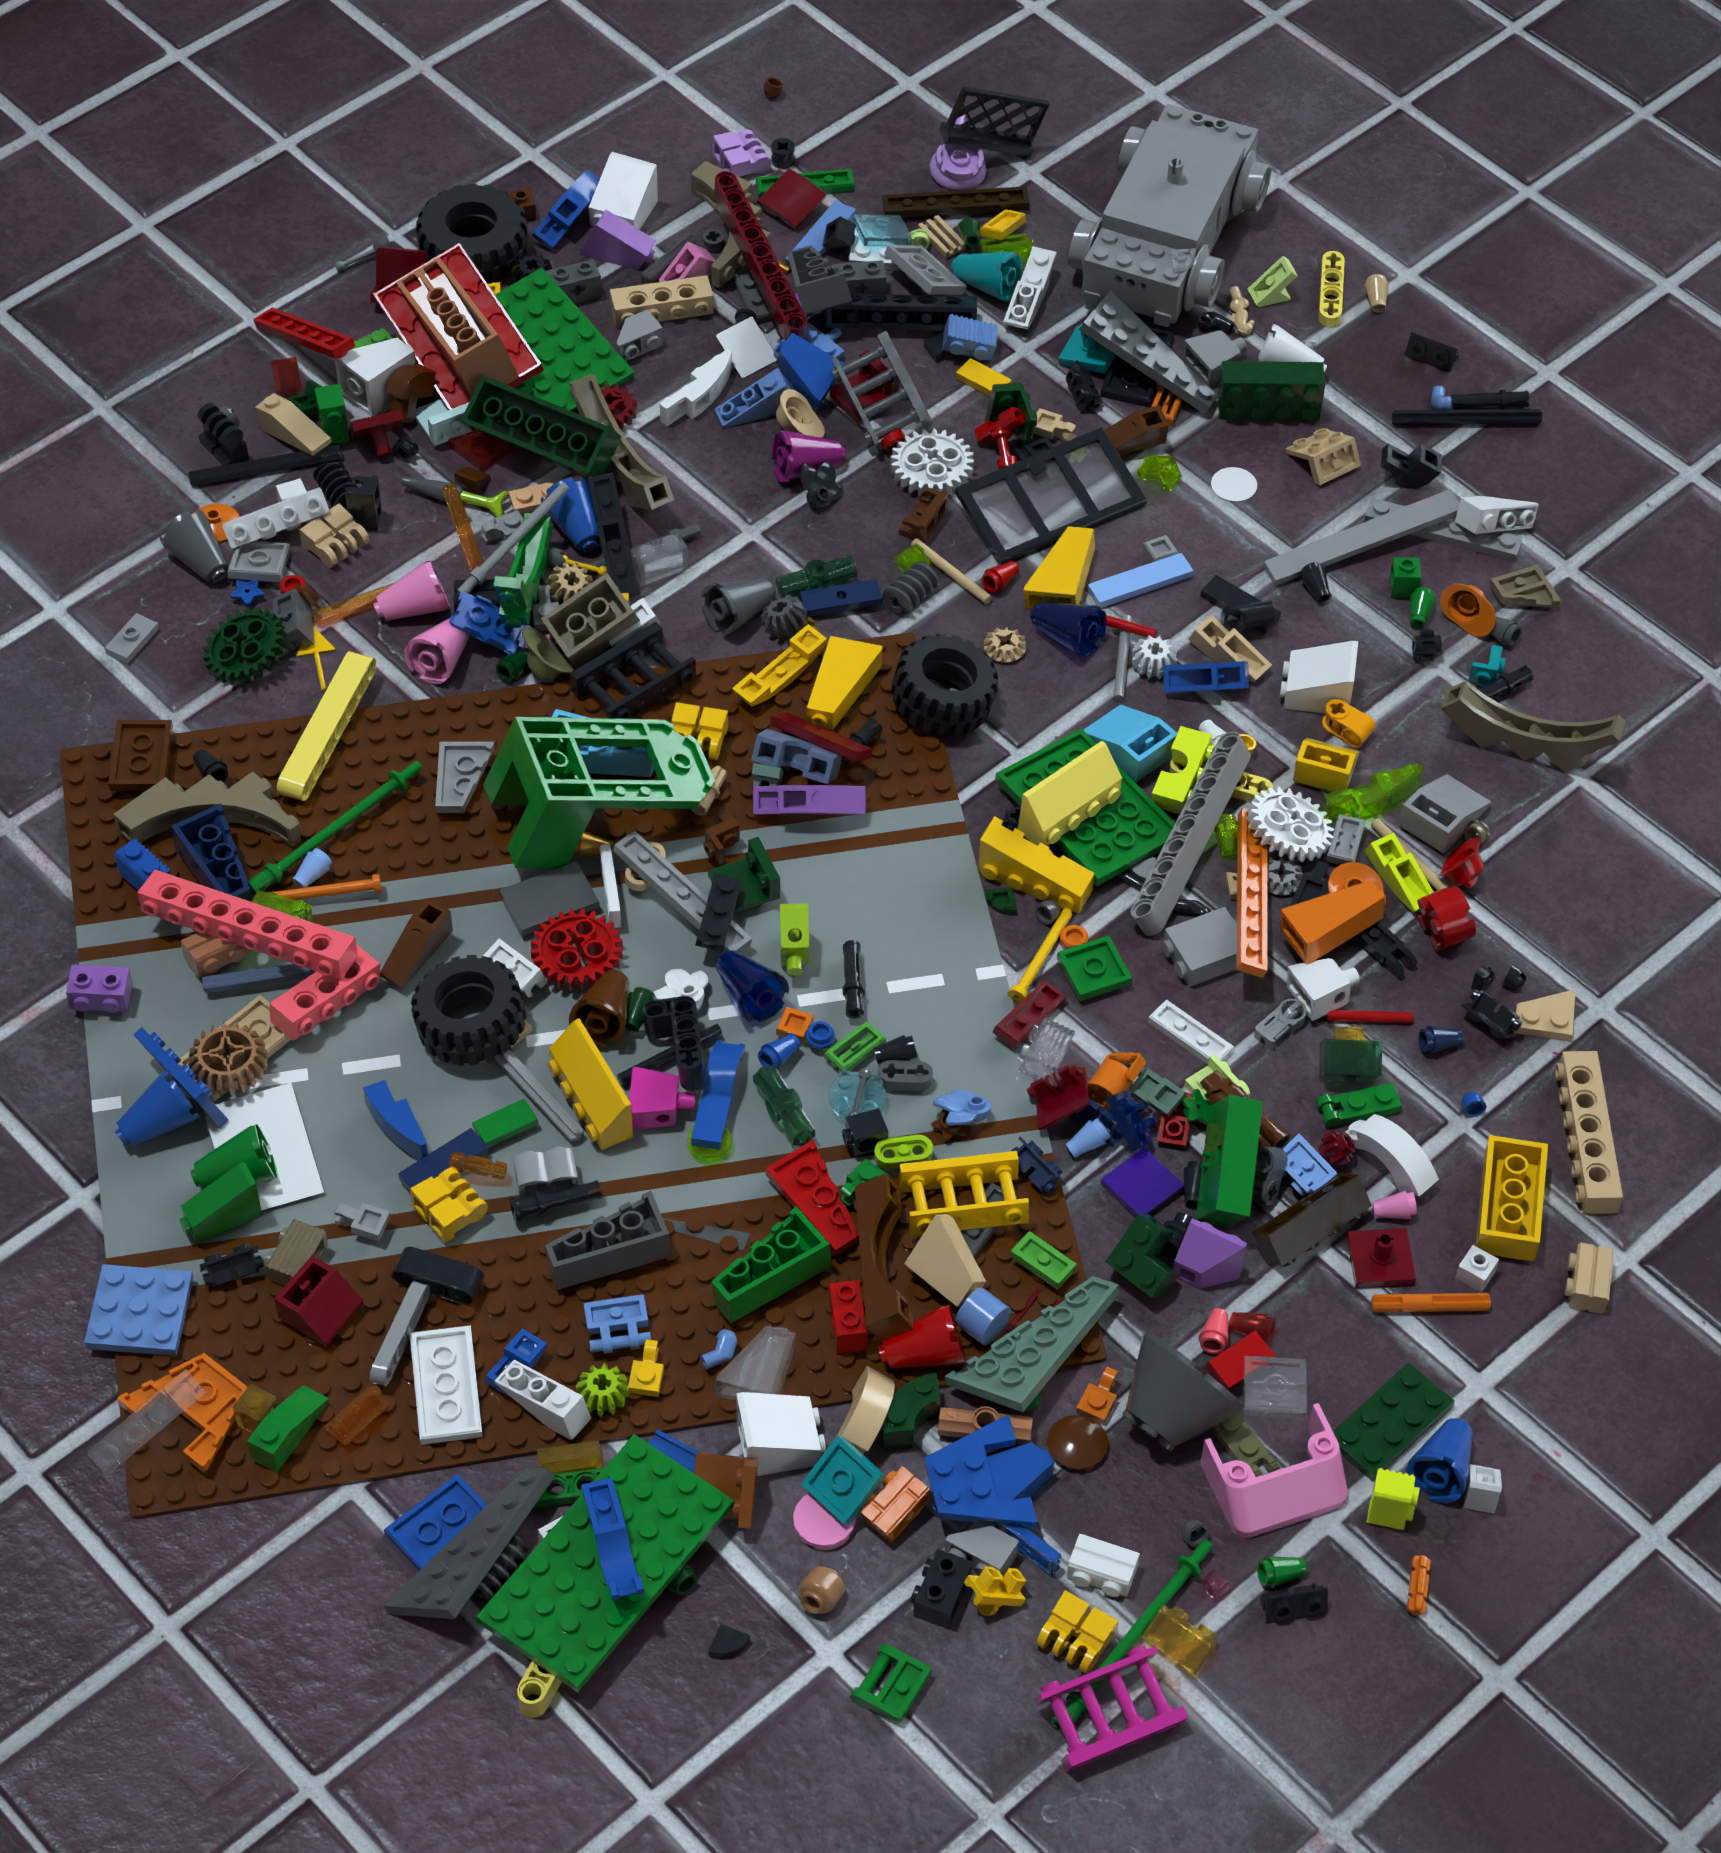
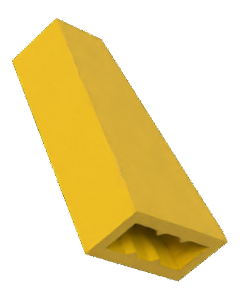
(1063, 570)
(841, 679)

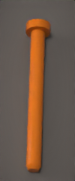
(333, 889)

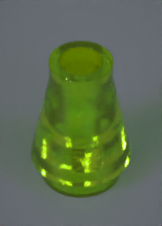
(1226, 834)

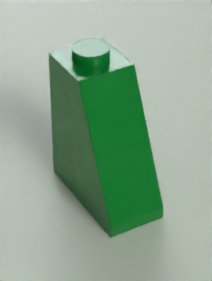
(222, 1205)

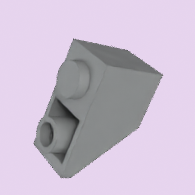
(639, 335)
(984, 1548)

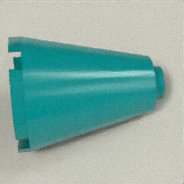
(990, 272)

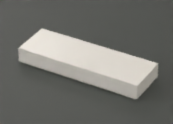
(610, 885)
(1189, 1033)

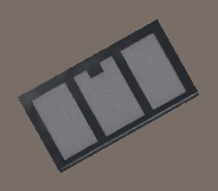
(1046, 493)

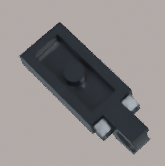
(1312, 885)

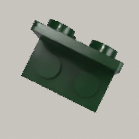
(1013, 395)
(758, 877)

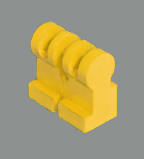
(708, 729)
(447, 1203)
(1073, 1618)

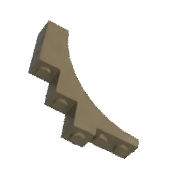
(731, 258)
(641, 483)
(1526, 735)
(244, 803)

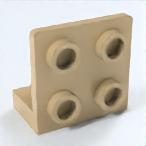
(1328, 454)

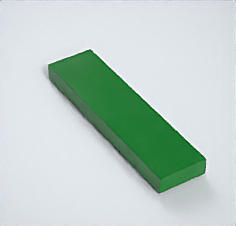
(829, 181)

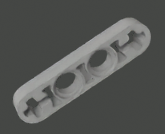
(399, 1333)

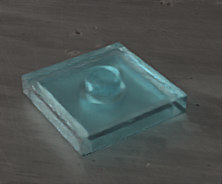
(882, 230)

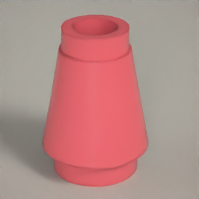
(1214, 1334)

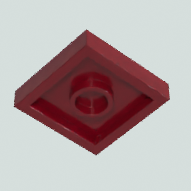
(376, 427)
(1381, 1258)

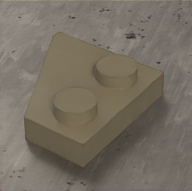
(1525, 588)

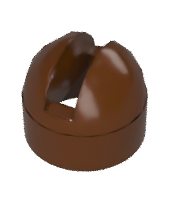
(773, 87)

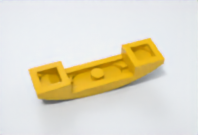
(784, 669)

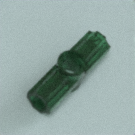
(816, 575)
(784, 1105)

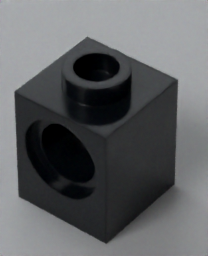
(864, 1131)

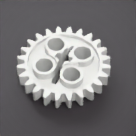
(932, 462)
(1290, 824)

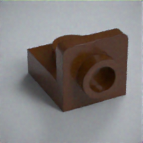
(720, 837)

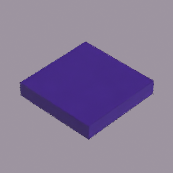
(1142, 1184)

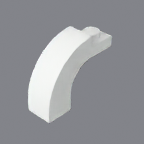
(1397, 1151)

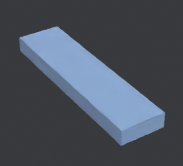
(1140, 580)

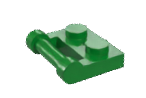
(900, 1688)

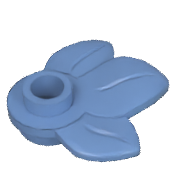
(963, 1107)

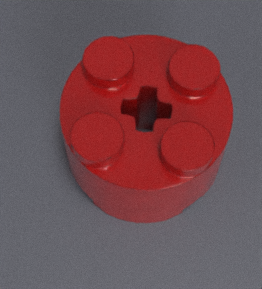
(1446, 917)

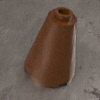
(604, 1008)

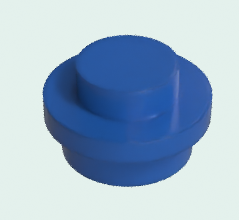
(820, 1035)

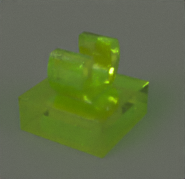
(911, 556)

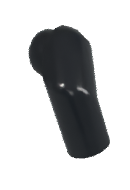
(1214, 320)
(1191, 907)

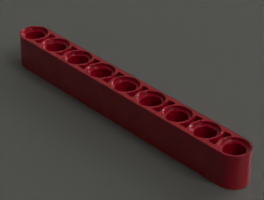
(759, 256)

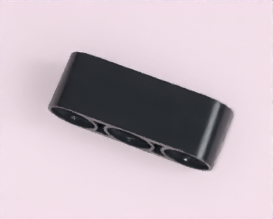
(444, 1275)

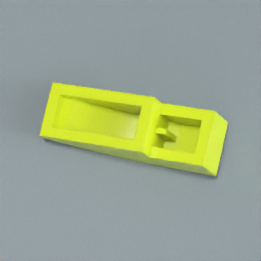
(1399, 870)

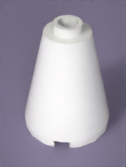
(1286, 348)

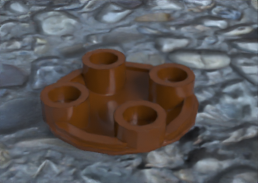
(1077, 1442)

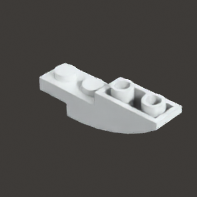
(1031, 288)
(703, 390)

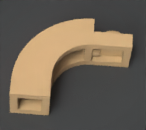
(868, 1409)

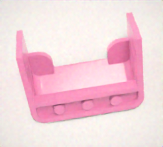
(1283, 1496)

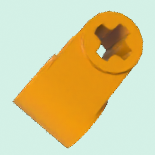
(1349, 725)

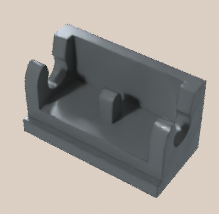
(296, 617)

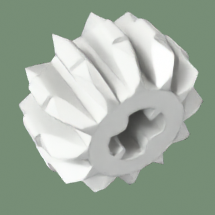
(1151, 656)

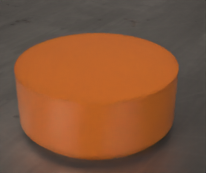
(1073, 936)

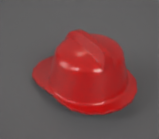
(1463, 864)

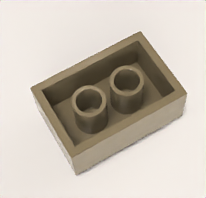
(590, 620)

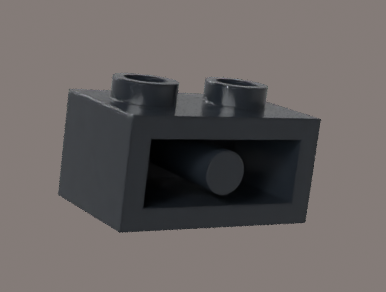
(941, 1589)

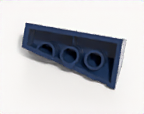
(210, 852)

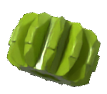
(603, 1389)

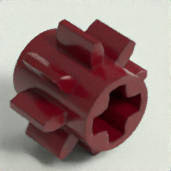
(1336, 1148)

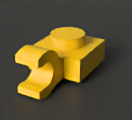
(647, 1374)

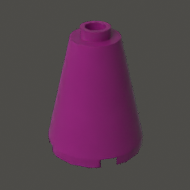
(796, 449)

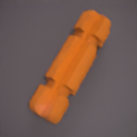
(1418, 1585)

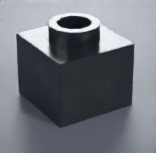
(839, 235)

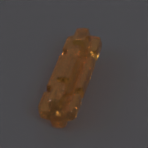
(478, 1165)

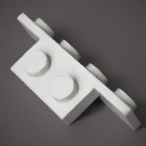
(276, 517)

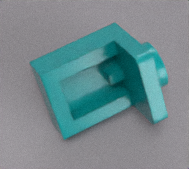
(1486, 673)

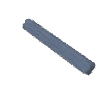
(254, 977)

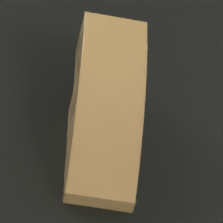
(1228, 646)

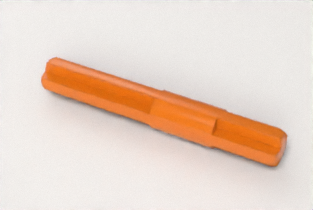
(1430, 1302)

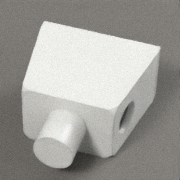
(1321, 986)

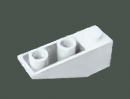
(1493, 514)
(545, 1399)

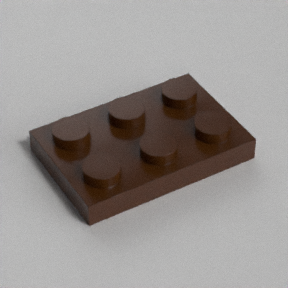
(140, 754)

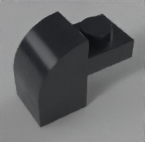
(1411, 469)

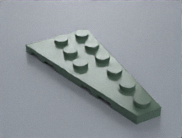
(1035, 1350)

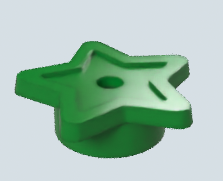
(1190, 1109)

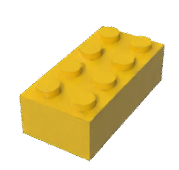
(1511, 1198)

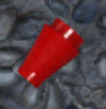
(998, 577)

